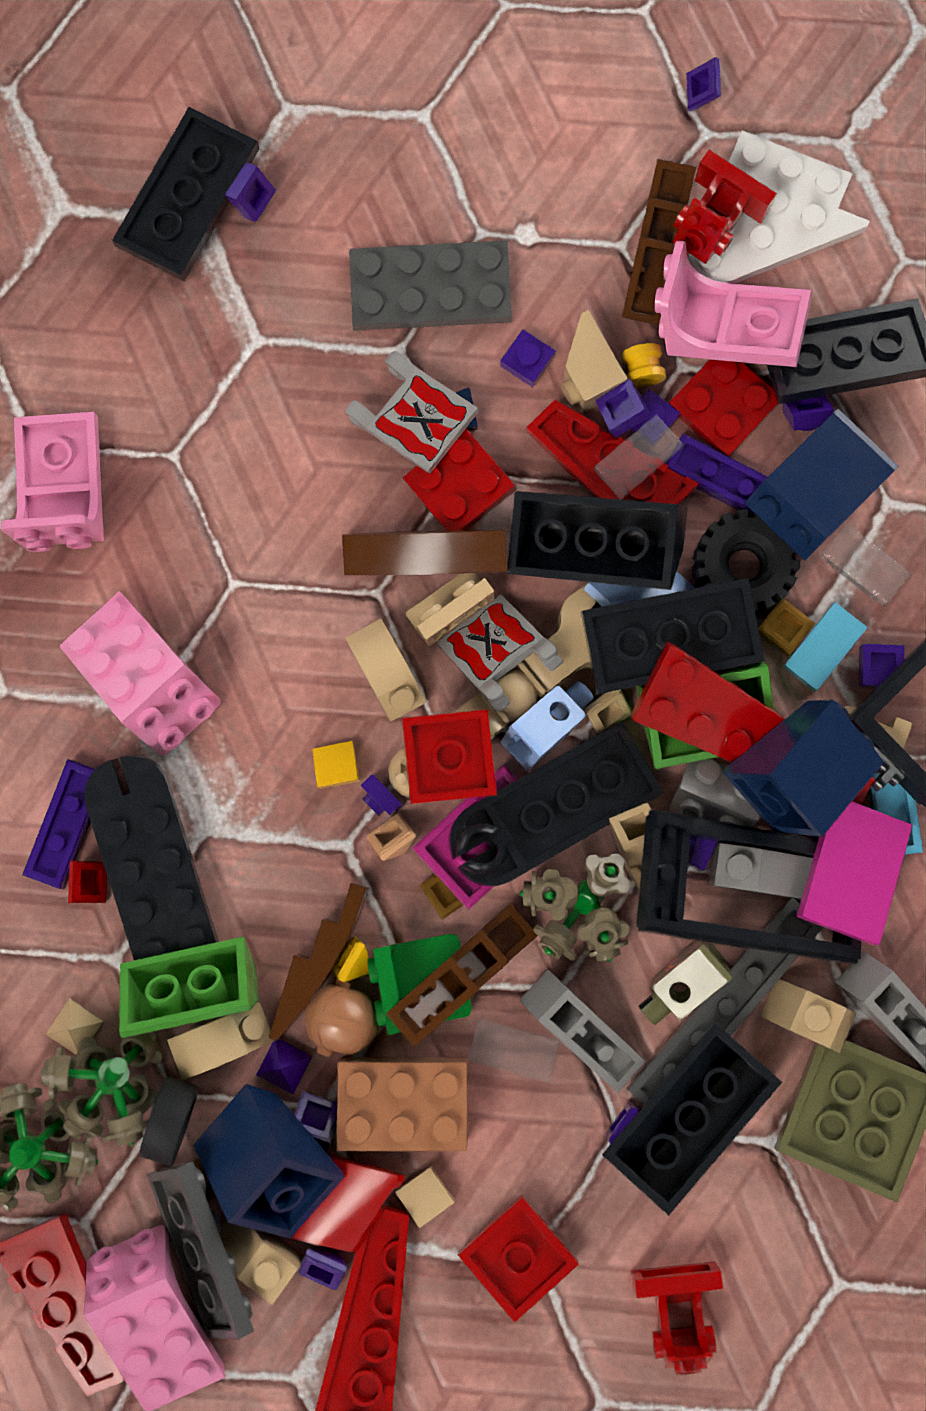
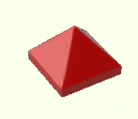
(87, 882)

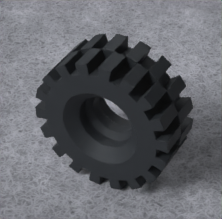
(748, 533)

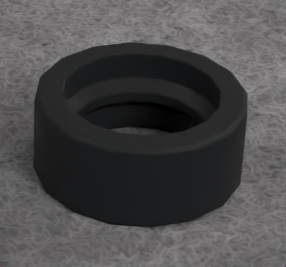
(168, 1121)

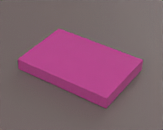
(435, 850)
(855, 873)

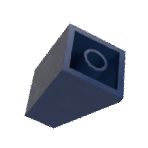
(821, 484)
(806, 769)
(265, 1164)

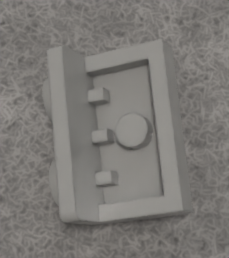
(710, 795)

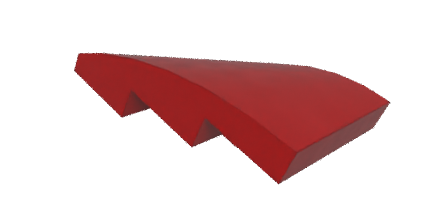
(351, 1207)

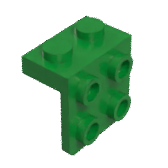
(405, 966)

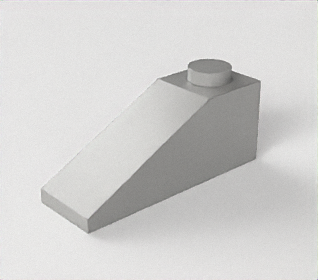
(758, 870)
(888, 1004)
(582, 1031)

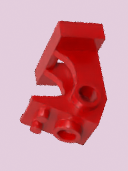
(729, 195)
(687, 1347)

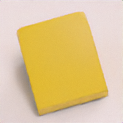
(335, 765)

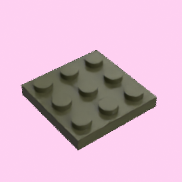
(857, 1118)

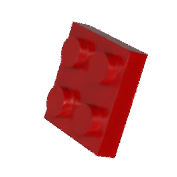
(724, 404)
(461, 485)
(448, 756)
(518, 1258)

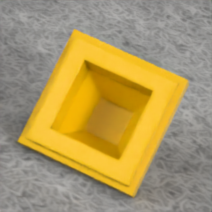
(352, 961)

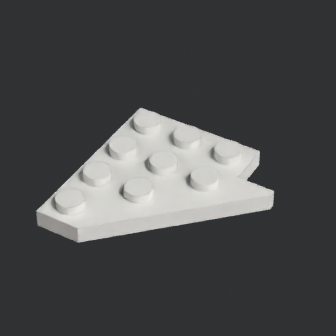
(800, 219)

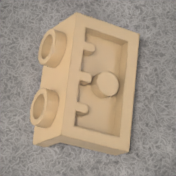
(450, 606)

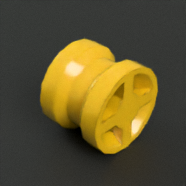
(644, 364)

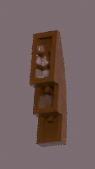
(667, 198)
(425, 552)
(310, 973)
(461, 975)

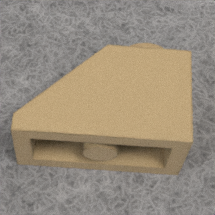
(590, 366)
(808, 1015)
(261, 1259)

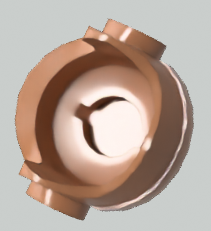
(341, 1019)

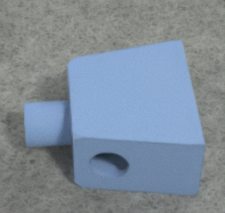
(538, 732)

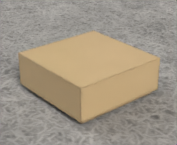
(425, 1196)

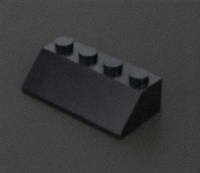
(596, 539)
(691, 1118)

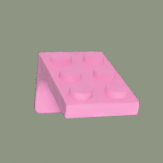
(728, 319)
(57, 482)
(139, 675)
(147, 1322)

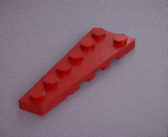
(704, 708)
(366, 1337)

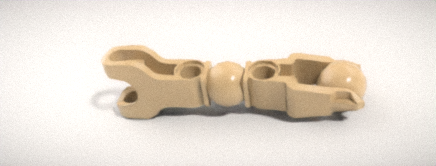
(528, 680)

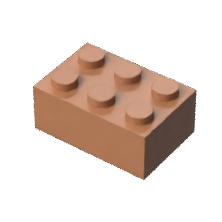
(402, 1104)

